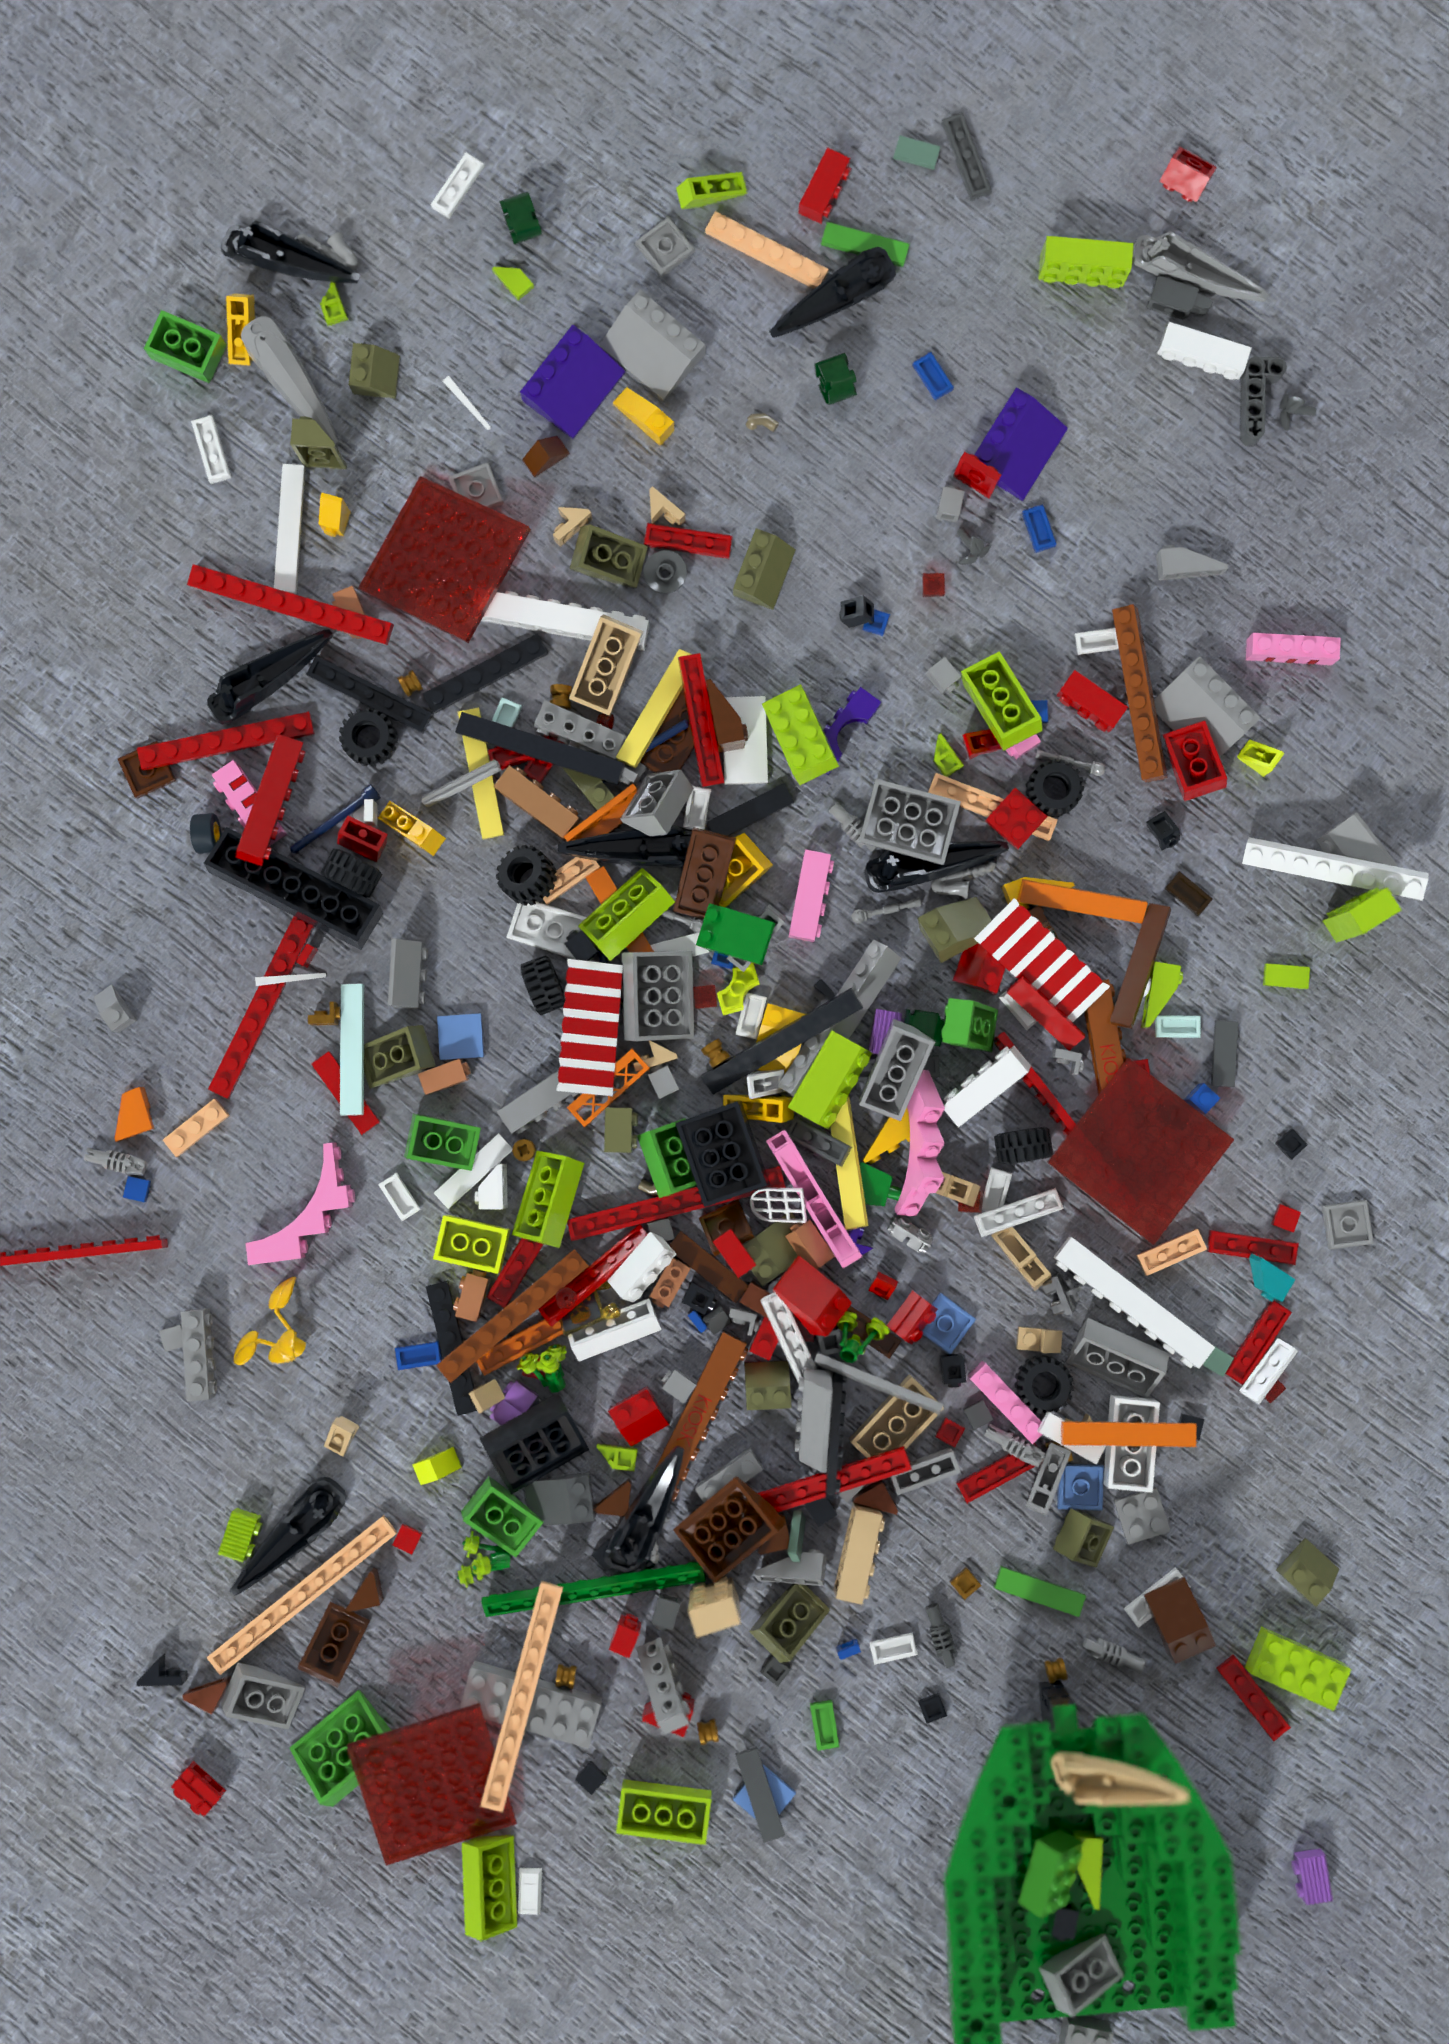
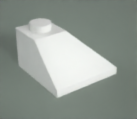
(493, 1190)

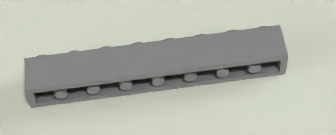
(866, 981)

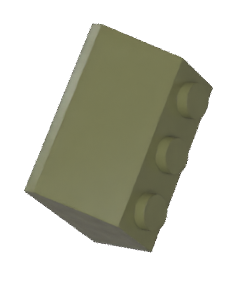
(314, 445)
(763, 569)

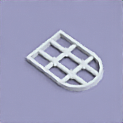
(787, 1210)

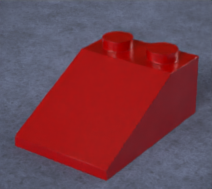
(1195, 761)
(812, 1297)

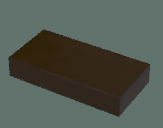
(1188, 893)

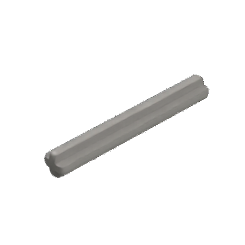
(461, 783)

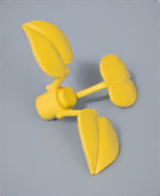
(287, 1346)

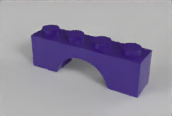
(859, 709)

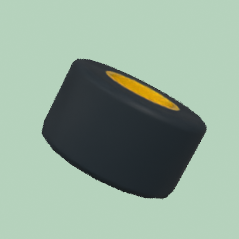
(204, 832)

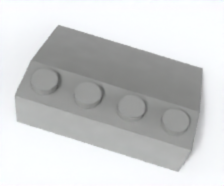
(652, 345)
(1201, 696)
(909, 821)
(657, 995)

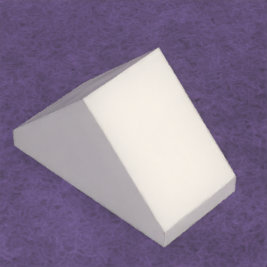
(764, 1083)

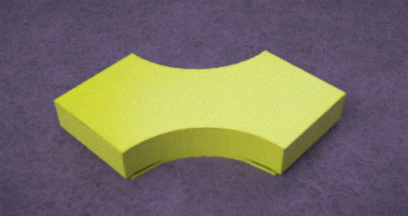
(733, 996)

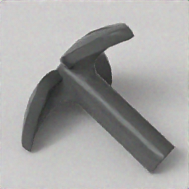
(1293, 406)
(975, 546)

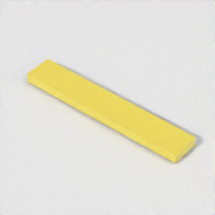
(652, 714)
(483, 791)
(849, 1174)

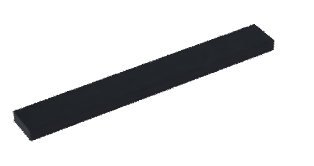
(540, 748)
(782, 1041)

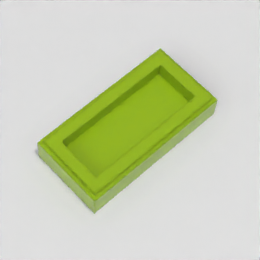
(1286, 976)

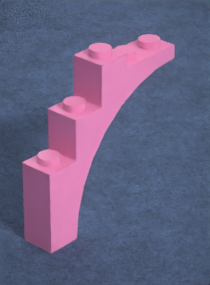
(926, 1142)
(329, 1195)
(815, 1200)

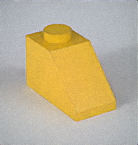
(333, 515)

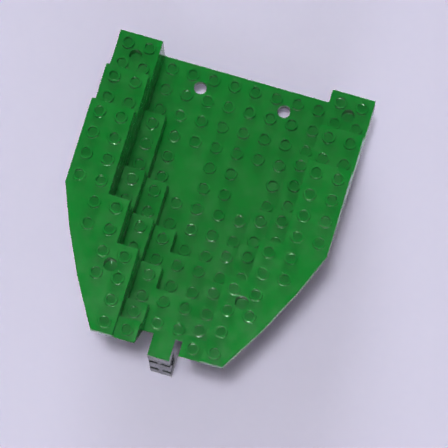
(1161, 1887)

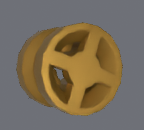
(410, 683)
(528, 1147)
(1056, 1670)
(565, 1676)
(708, 1732)

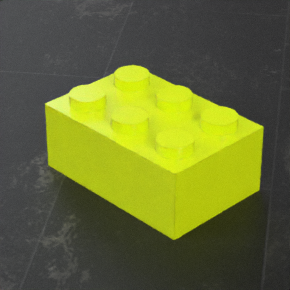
(471, 1244)

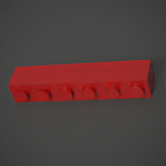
(270, 800)

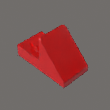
(980, 743)

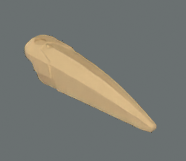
(1112, 1782)

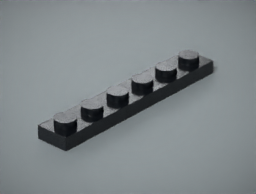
(485, 673)
(369, 694)
(450, 1339)
(835, 1442)

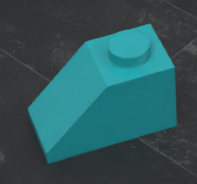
(1270, 1279)

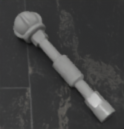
(1096, 768)
(859, 915)
(695, 924)

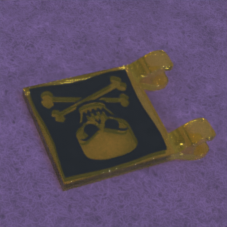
(589, 1312)

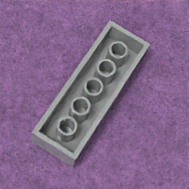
(554, 1712)

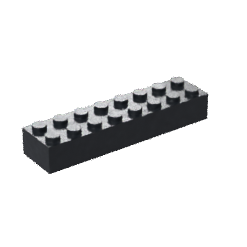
(297, 891)

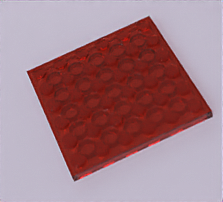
(444, 559)
(1140, 1151)
(428, 1783)

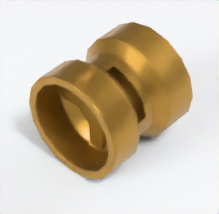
(560, 695)
(715, 1053)

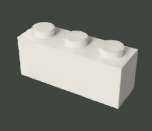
(642, 1267)

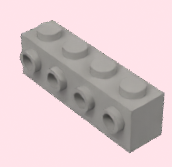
(577, 731)
(198, 1354)
(663, 1686)

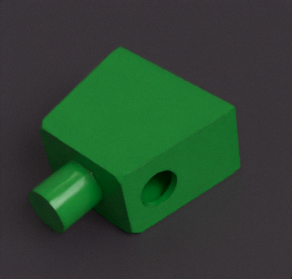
(877, 1186)

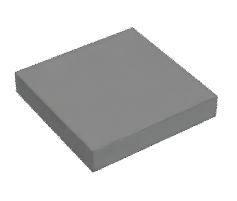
(664, 247)
(478, 485)
(1347, 1224)

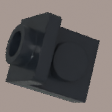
(1164, 830)

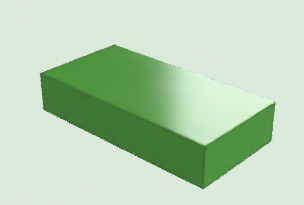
(824, 1725)

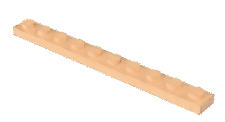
(301, 1595)
(521, 1696)

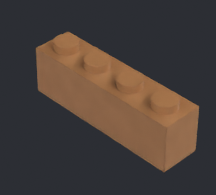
(536, 802)

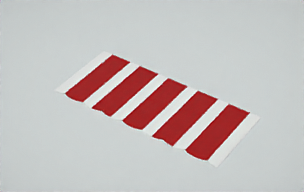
(1043, 960)
(590, 1027)

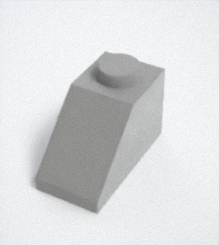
(114, 1009)

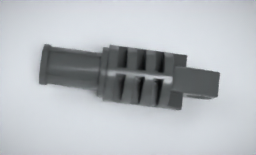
(941, 1635)

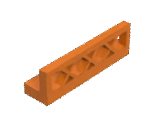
(605, 819)
(620, 1066)

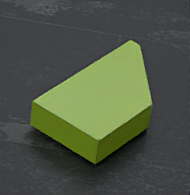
(514, 281)
(332, 306)
(945, 757)
(619, 1456)

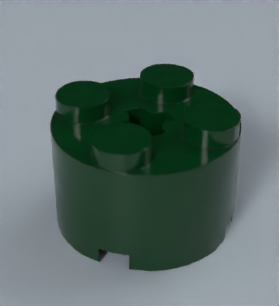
(521, 217)
(835, 379)
(927, 1023)

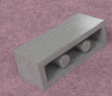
(743, 1466)
(926, 1471)

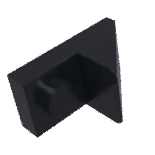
(158, 1676)

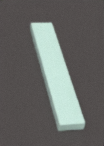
(352, 1050)

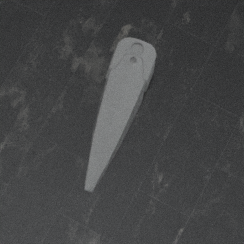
(1186, 263)
(274, 355)

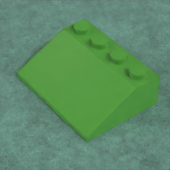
(324, 1752)

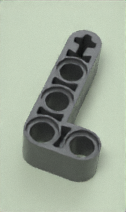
(1257, 401)

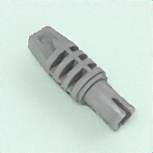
(850, 824)
(117, 1161)
(1016, 1445)
(1113, 1654)

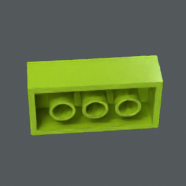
(1085, 261)
(1001, 701)
(800, 735)
(1361, 914)
(1297, 1668)
(664, 1812)

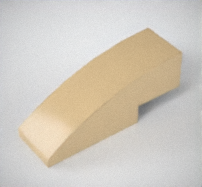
(958, 1189)
(1022, 1257)

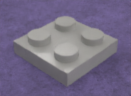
(1141, 1516)

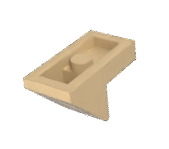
(660, 504)
(575, 519)
(661, 1056)
(1039, 1340)
(486, 1395)
(341, 1435)

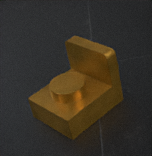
(323, 1018)

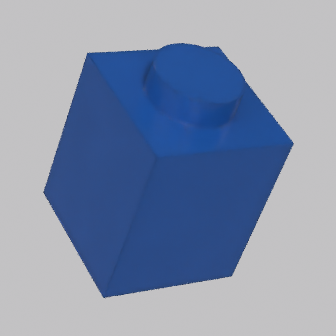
(1202, 1098)

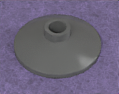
(661, 562)

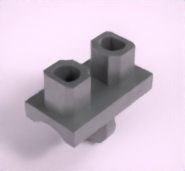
(1065, 1302)

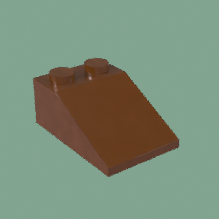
(727, 723)
(1179, 1620)
(333, 1644)

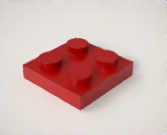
(977, 474)
(1016, 818)

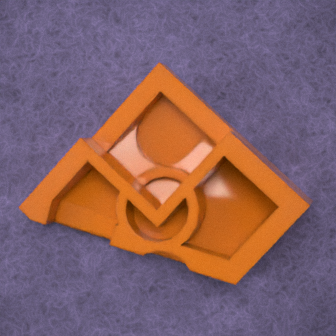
(133, 1114)

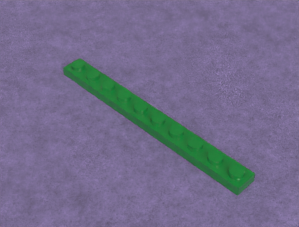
(598, 1588)

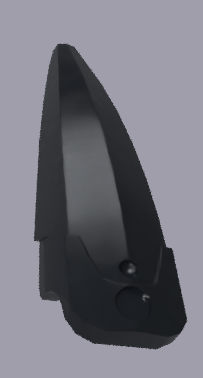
(282, 254)
(844, 288)
(258, 679)
(633, 848)
(898, 871)
(645, 1517)
(298, 1528)

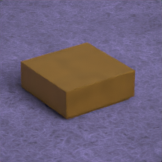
(965, 1583)

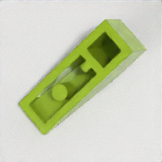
(710, 189)
(1163, 985)
(1090, 1863)

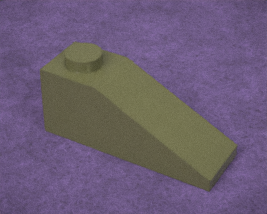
(592, 788)

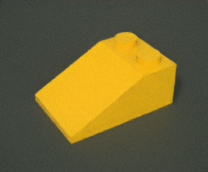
(745, 868)
(773, 1020)

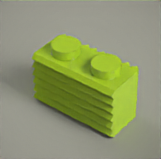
(240, 1535)

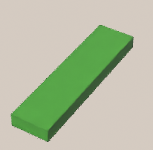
(857, 241)
(1039, 1591)

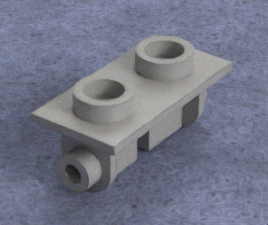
(919, 1238)

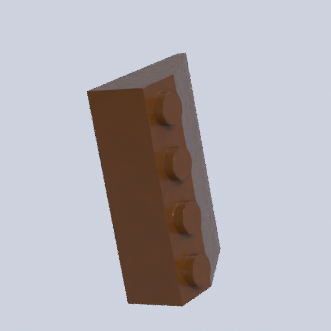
(728, 1528)

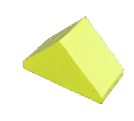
(1260, 757)
(437, 1466)

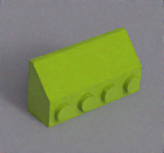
(626, 913)
(830, 1080)
(548, 1198)
(489, 1886)

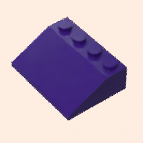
(572, 382)
(1021, 442)

